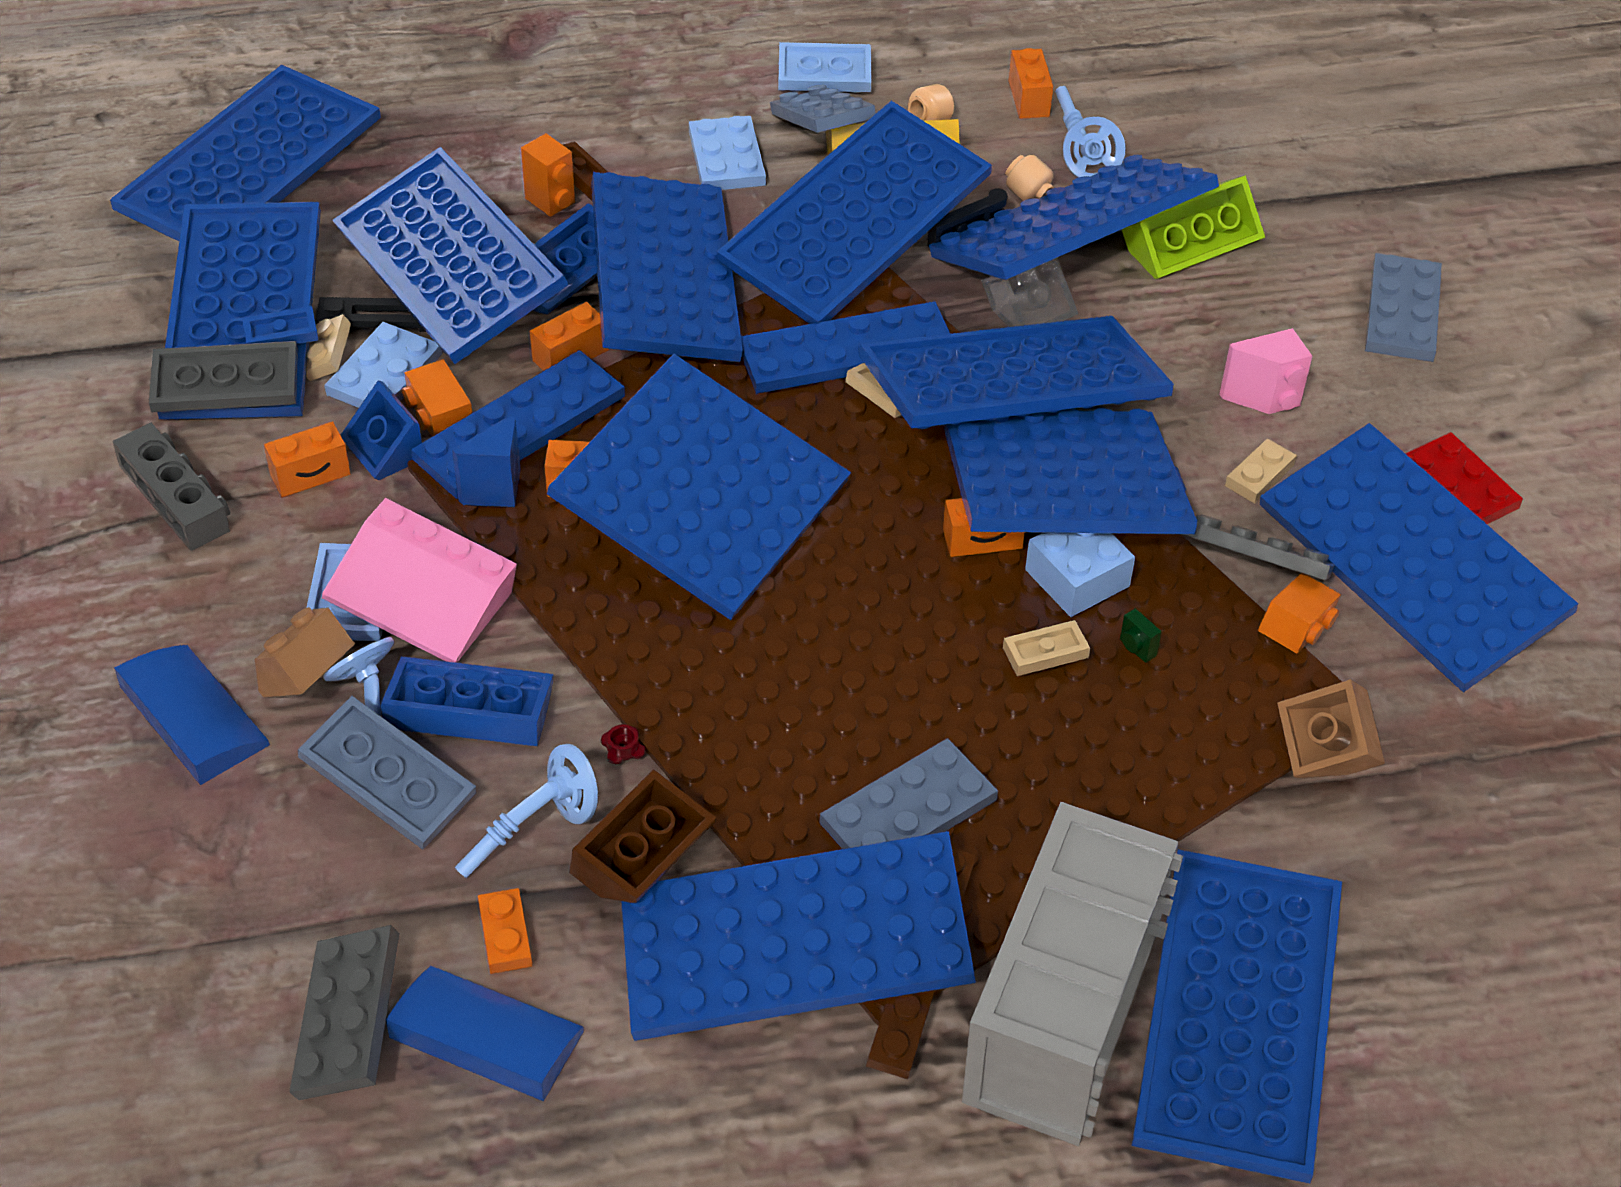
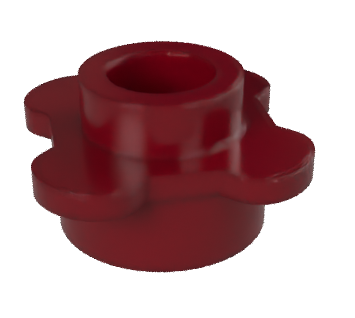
(619, 736)

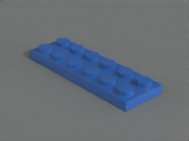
(831, 347)
(542, 409)

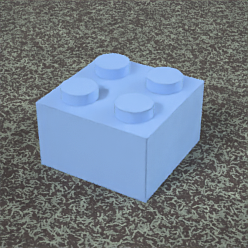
(1079, 567)

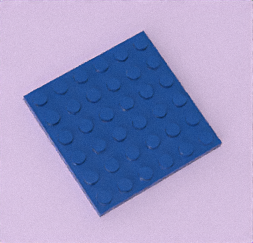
(1069, 474)
(699, 485)

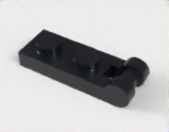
(977, 211)

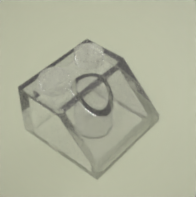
(1031, 296)

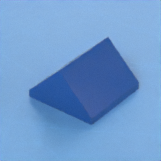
(382, 433)
(489, 466)

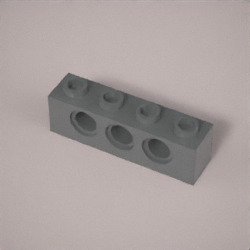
(172, 486)

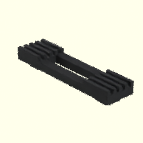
(335, 306)

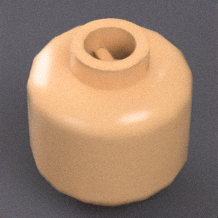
(931, 103)
(1029, 177)

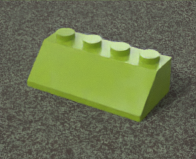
(1196, 229)

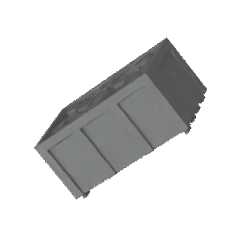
(1068, 973)

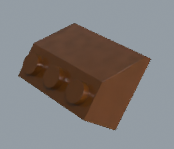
(639, 840)

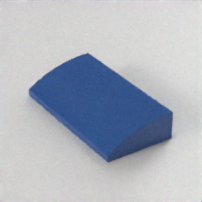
(572, 252)
(467, 701)
(190, 711)
(483, 1032)

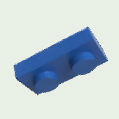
(281, 326)

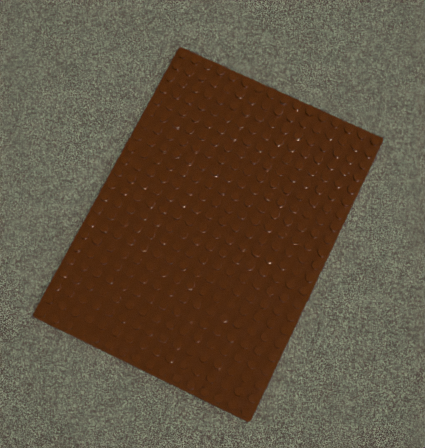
(888, 645)

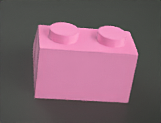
(1267, 372)

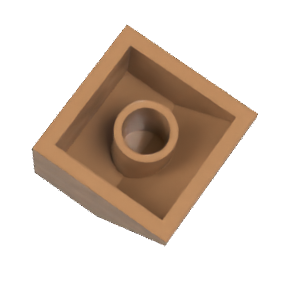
(301, 653)
(1331, 731)

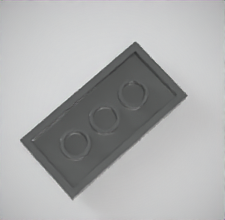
(223, 376)
(1272, 551)
(345, 1013)

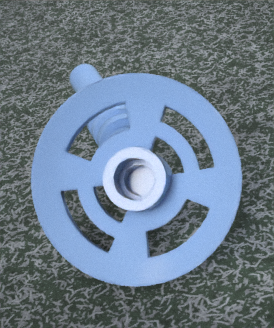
(1089, 143)
(363, 667)
(560, 786)

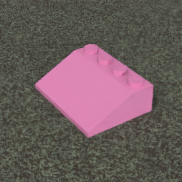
(420, 581)

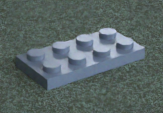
(822, 108)
(1403, 307)
(387, 772)
(912, 800)

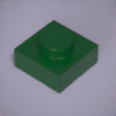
(1140, 635)

